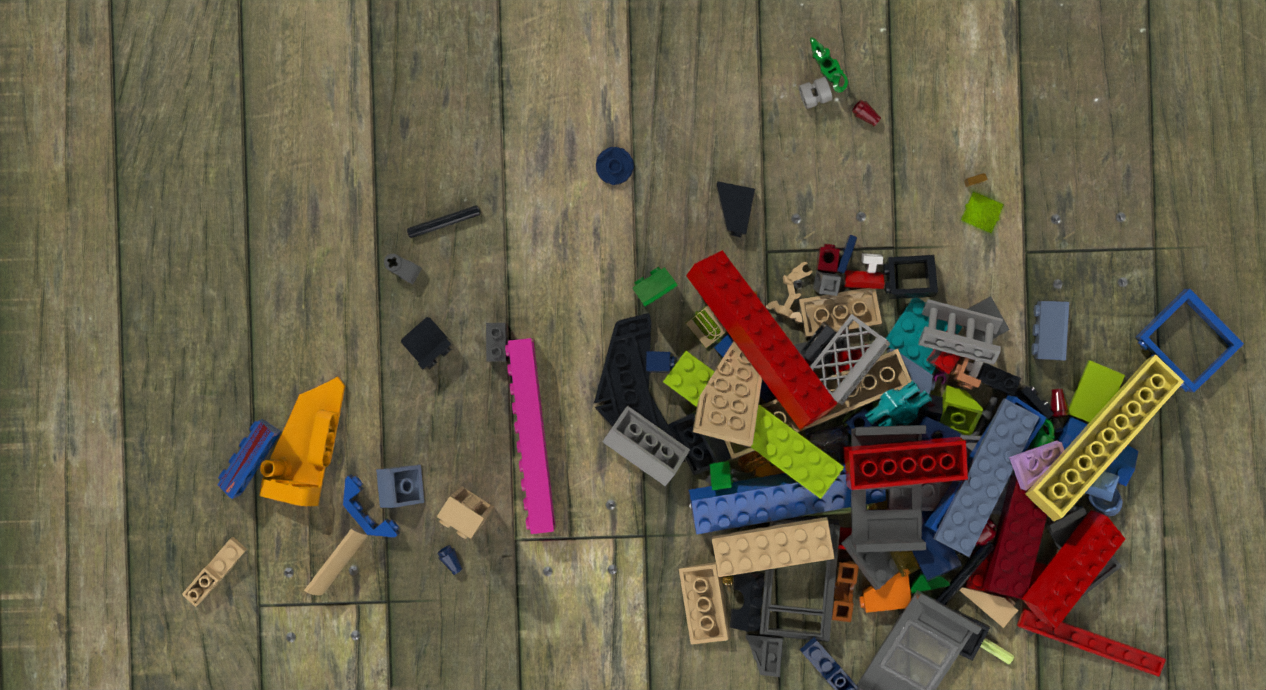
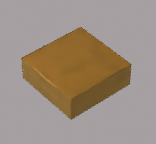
(975, 179)

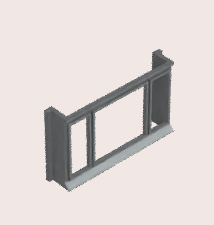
(825, 612)

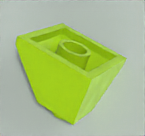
(960, 410)

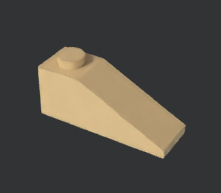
(994, 605)

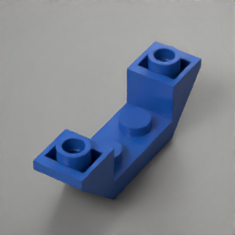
(352, 488)

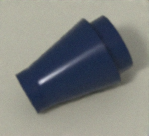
(450, 559)

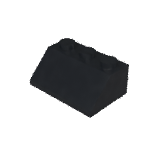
(703, 448)

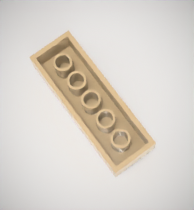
(464, 512)
(773, 547)

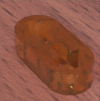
(755, 461)

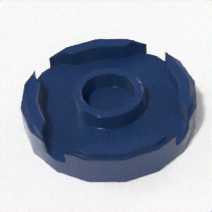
(614, 165)

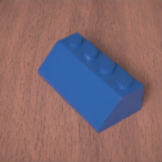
(1122, 465)

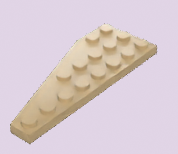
(730, 400)

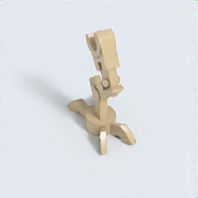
(785, 311)

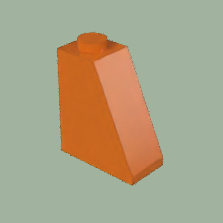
(891, 596)

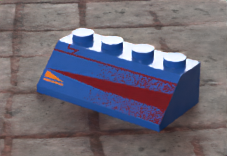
(249, 458)

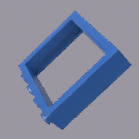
(1210, 318)

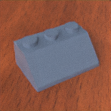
(1050, 330)

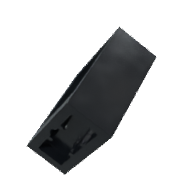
(930, 274)

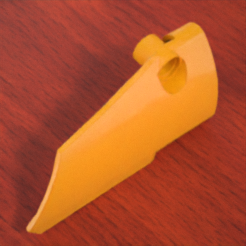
(304, 447)

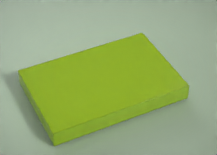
(1094, 390)

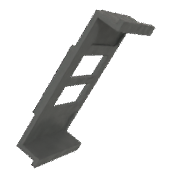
(887, 528)

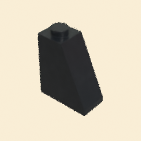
(735, 207)

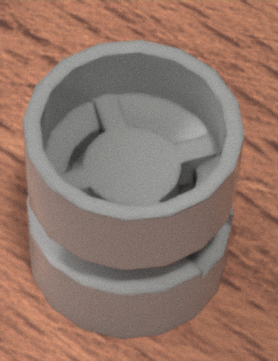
(821, 89)

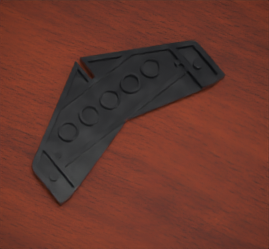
(625, 374)

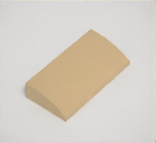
(837, 310)
(336, 561)
(704, 603)

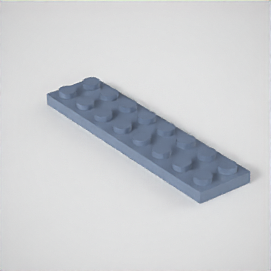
(986, 477)

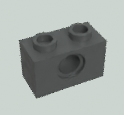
(495, 341)

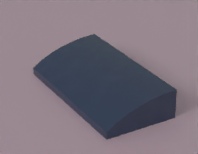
(937, 557)

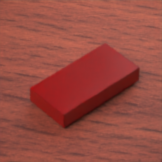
(863, 279)

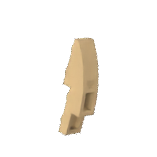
(214, 572)

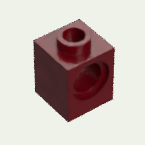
(821, 264)

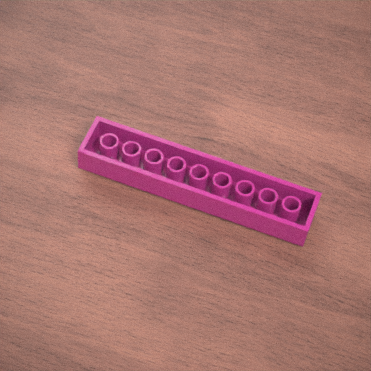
(531, 435)

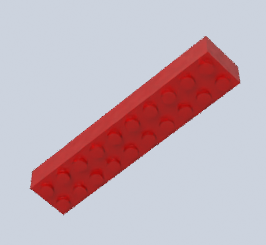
(761, 339)

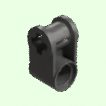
(405, 269)

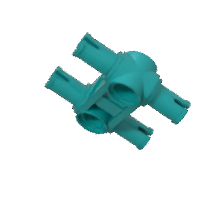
(898, 406)

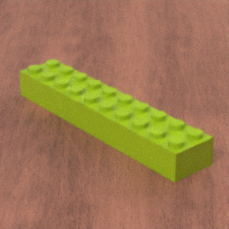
(771, 436)

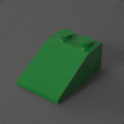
(654, 287)

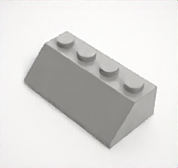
(646, 446)

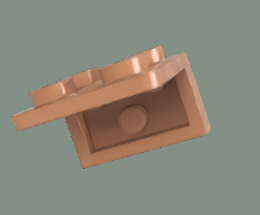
(964, 381)

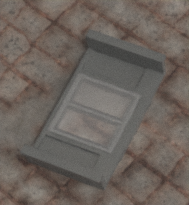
(918, 647)

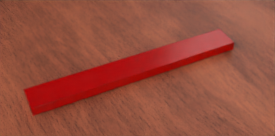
(1094, 643)

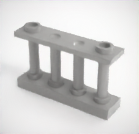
(957, 344)

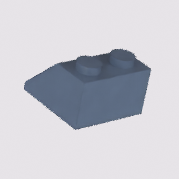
(400, 486)

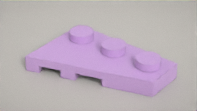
(1033, 463)

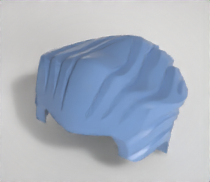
(1106, 507)

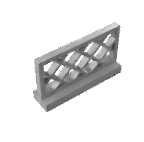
(862, 365)

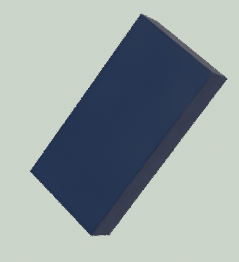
(846, 254)

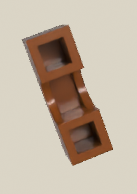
(843, 592)

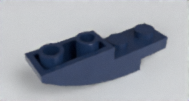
(827, 666)

